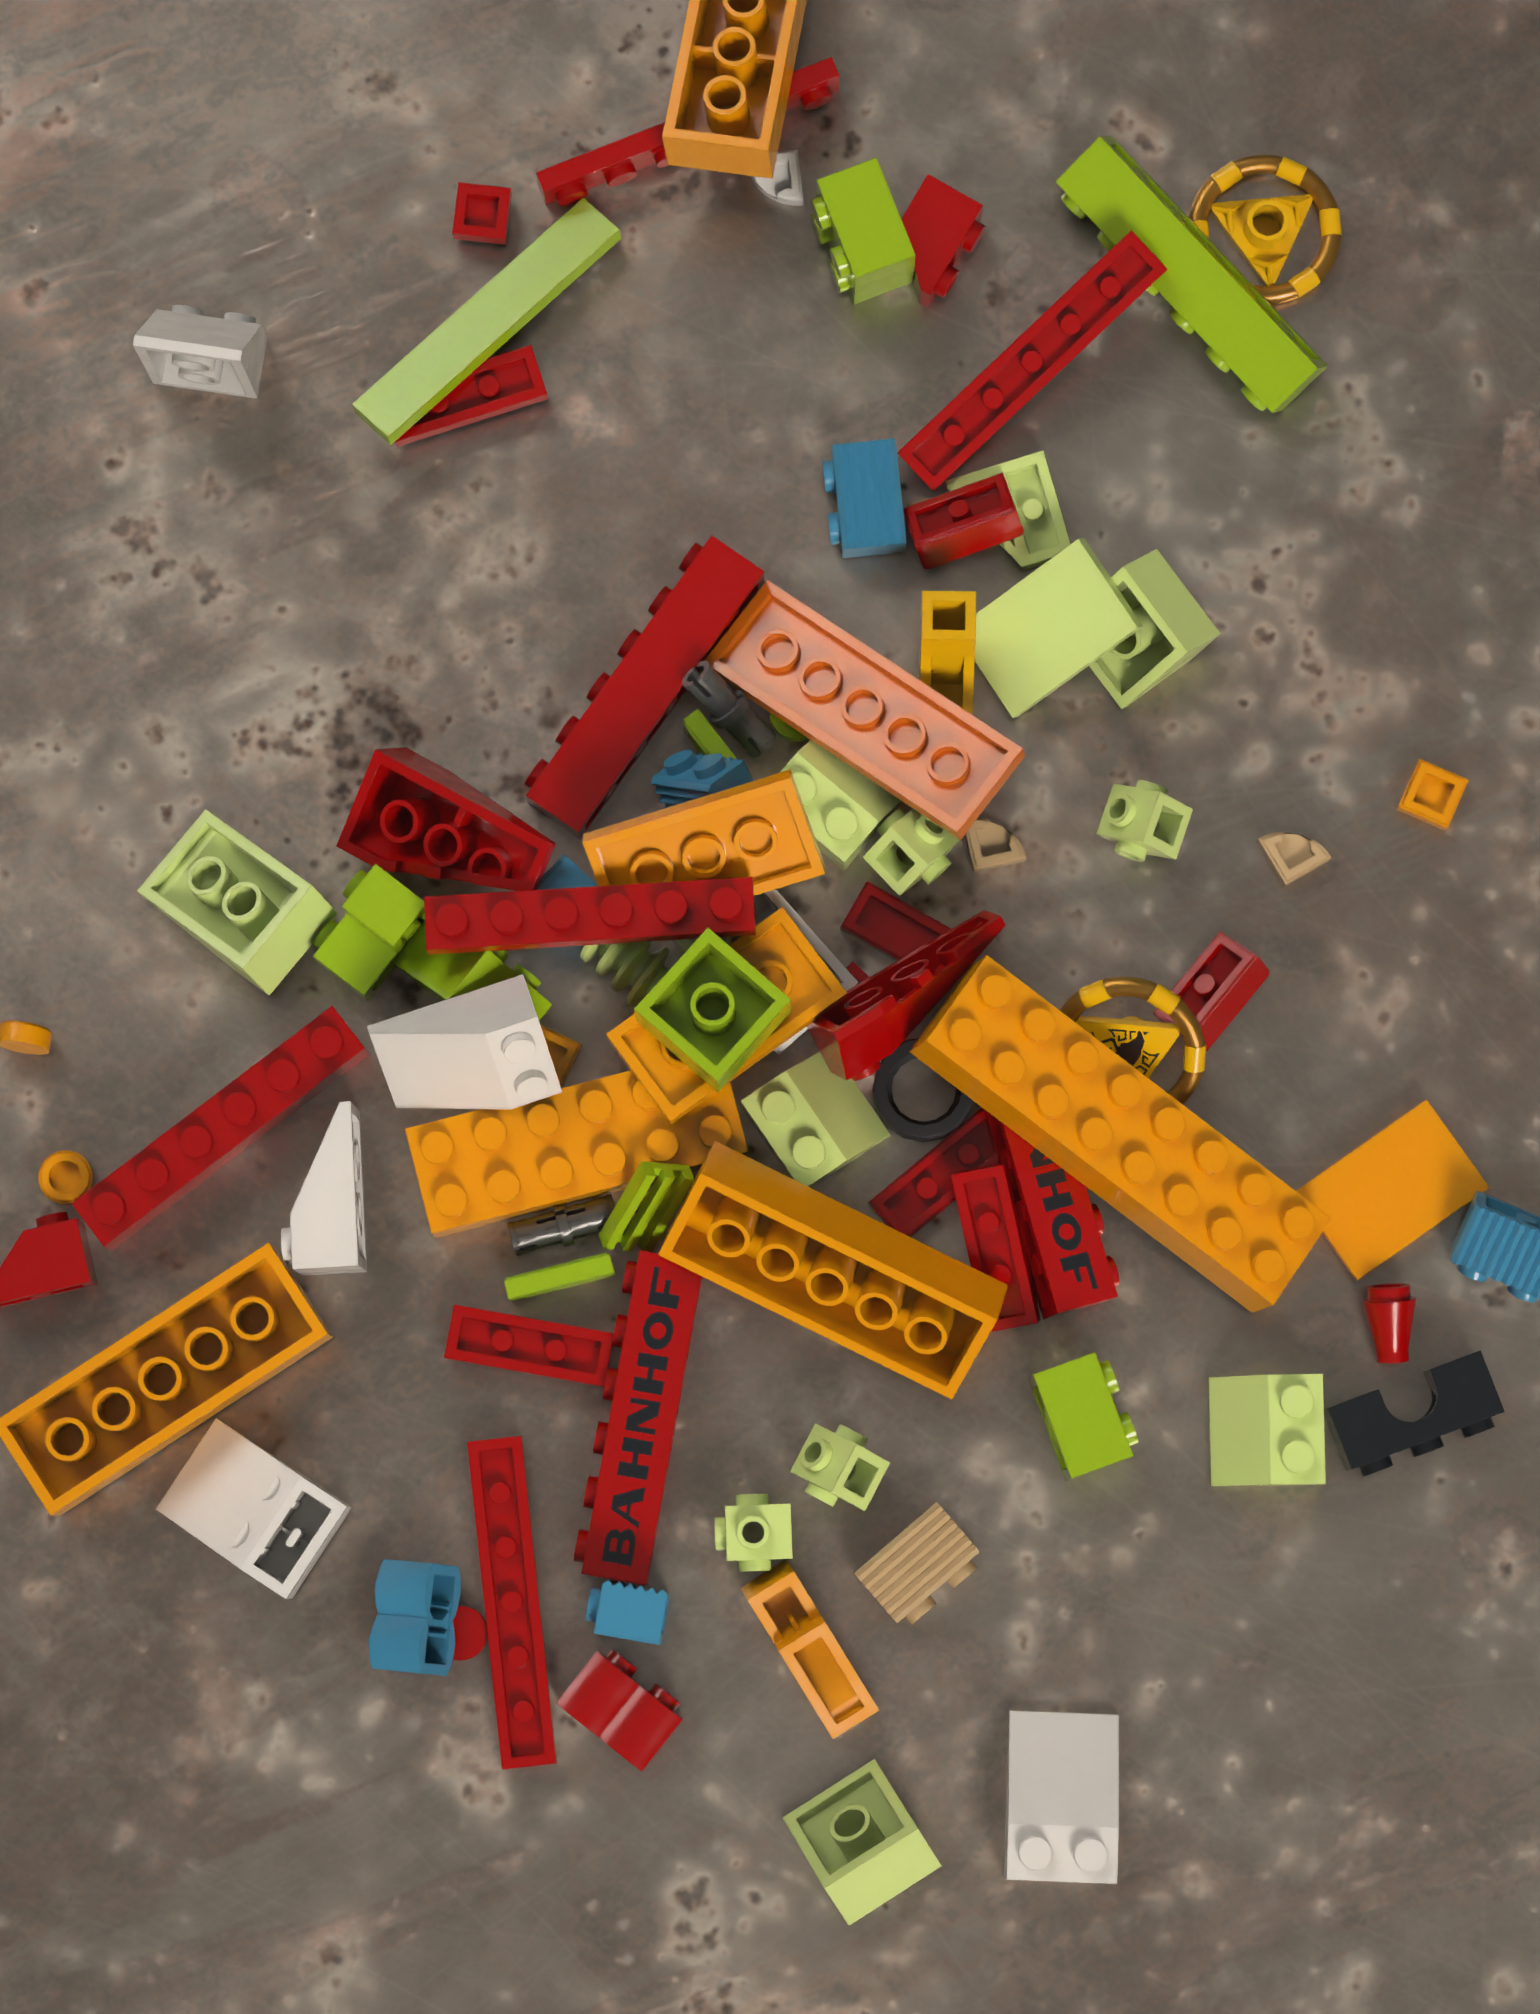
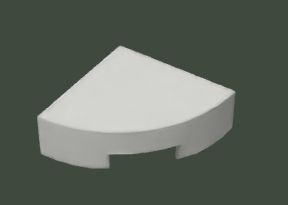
(786, 181)

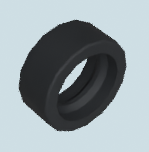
(900, 1123)

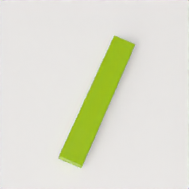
(486, 321)

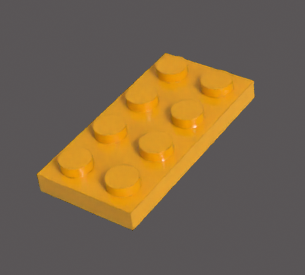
(728, 834)
(785, 960)

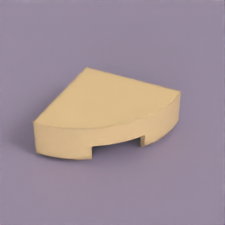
(992, 846)
(1292, 855)

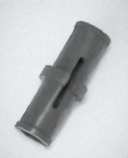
(729, 709)
(560, 1225)

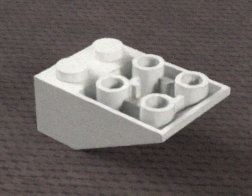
(253, 1509)

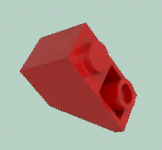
(940, 227)

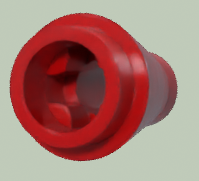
(1390, 1320)

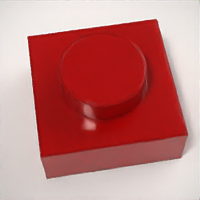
(482, 213)

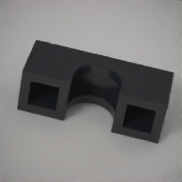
(1460, 1399)

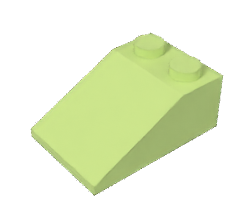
(238, 901)

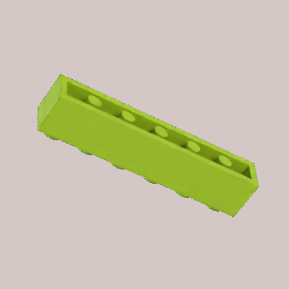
(1200, 280)

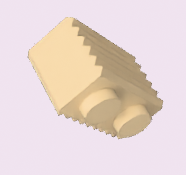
(918, 1564)

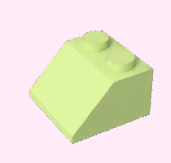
(1171, 631)
(839, 803)
(813, 1120)
(1266, 1430)
(861, 1842)

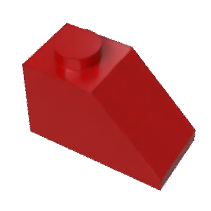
(47, 1261)

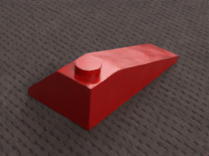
(439, 826)
(896, 999)

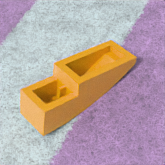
(809, 1649)

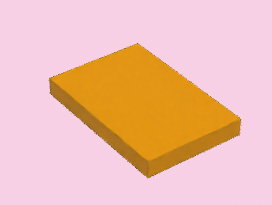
(1393, 1189)

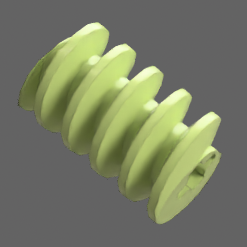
(632, 964)

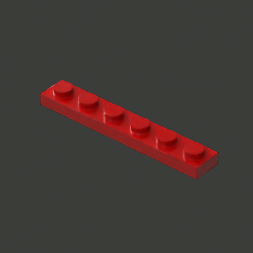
(621, 159)
(1032, 360)
(589, 915)
(512, 1602)

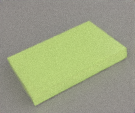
(1051, 627)

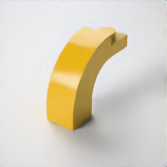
(949, 644)

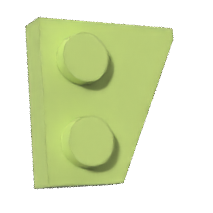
(1036, 506)

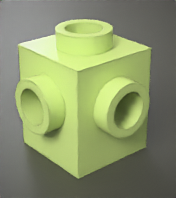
(1144, 821)
(910, 850)
(839, 1466)
(777, 1532)

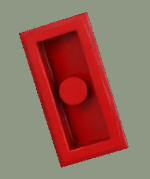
(963, 521)
(1218, 985)

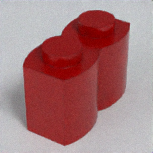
(620, 1708)

